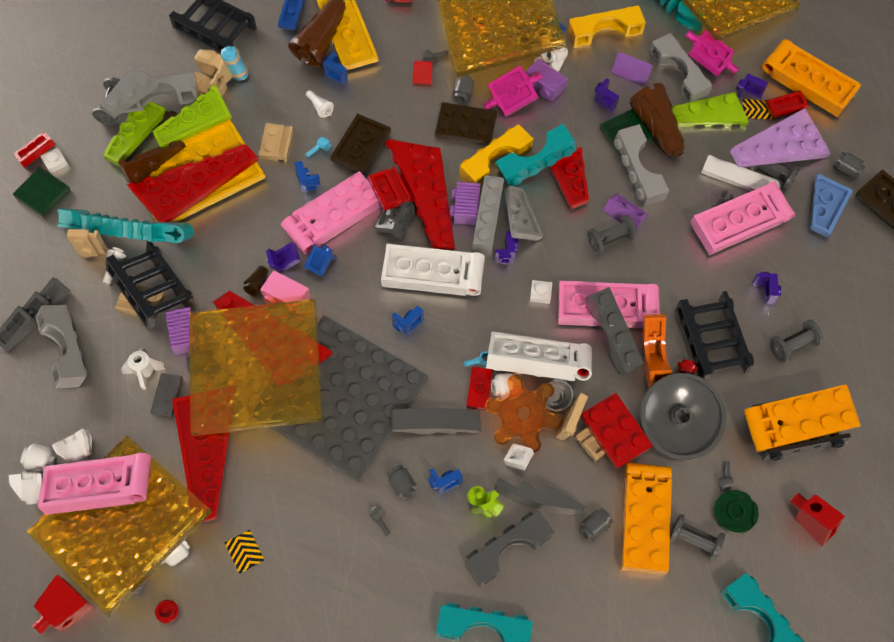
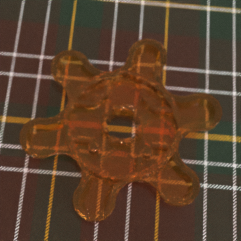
(538, 417)

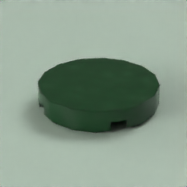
(735, 512)

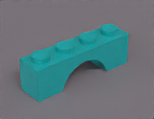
(517, 168)
(746, 595)
(455, 622)

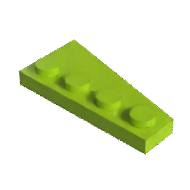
(711, 111)
(193, 119)
(133, 132)

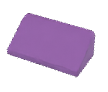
(632, 69)
(619, 206)

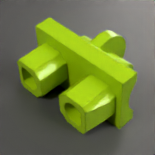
(484, 502)

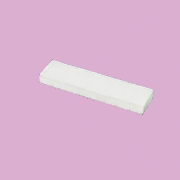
(735, 175)

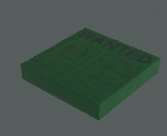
(625, 120)
(41, 191)

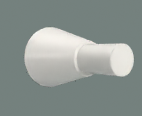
(323, 107)
(118, 253)

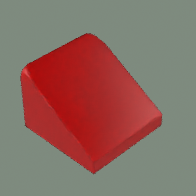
(422, 72)

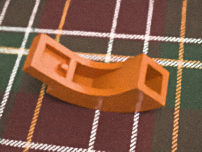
(653, 348)

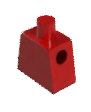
(817, 517)
(59, 606)

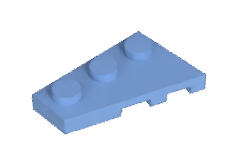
(827, 204)

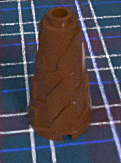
(315, 38)
(657, 114)

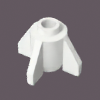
(554, 58)
(141, 366)
(75, 447)
(28, 486)

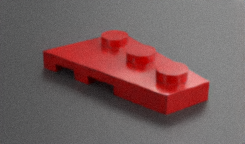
(571, 179)

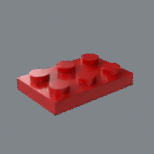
(616, 430)

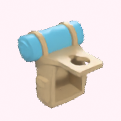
(222, 65)

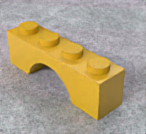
(627, 21)
(513, 140)

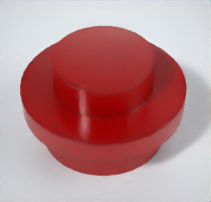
(687, 366)
(166, 611)

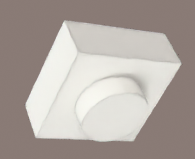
(54, 160)
(541, 292)
(518, 456)

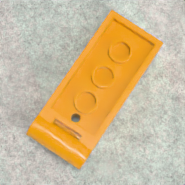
(811, 76)
(801, 418)
(646, 518)

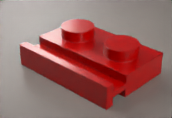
(389, 188)

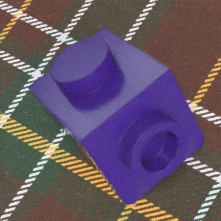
(751, 85)
(606, 97)
(508, 254)
(283, 258)
(770, 284)

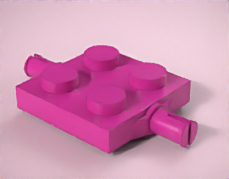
(711, 53)
(513, 91)

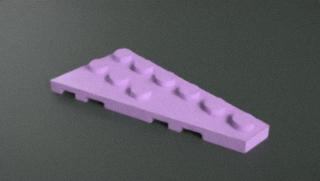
(786, 141)

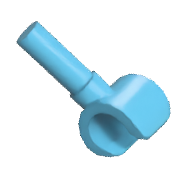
(321, 143)
(478, 360)

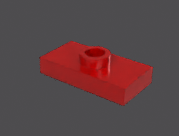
(786, 104)
(34, 149)
(479, 388)

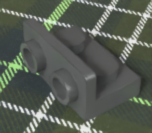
(395, 219)

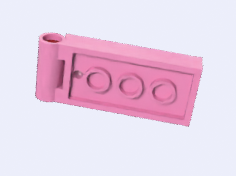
(331, 213)
(742, 218)
(632, 300)
(95, 484)

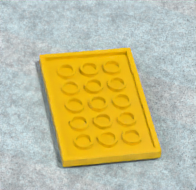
(212, 143)

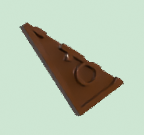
(148, 162)

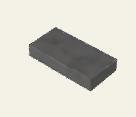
(167, 389)

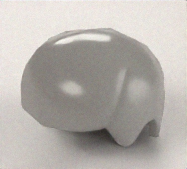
(562, 396)

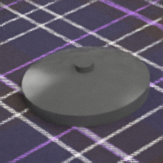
(682, 416)

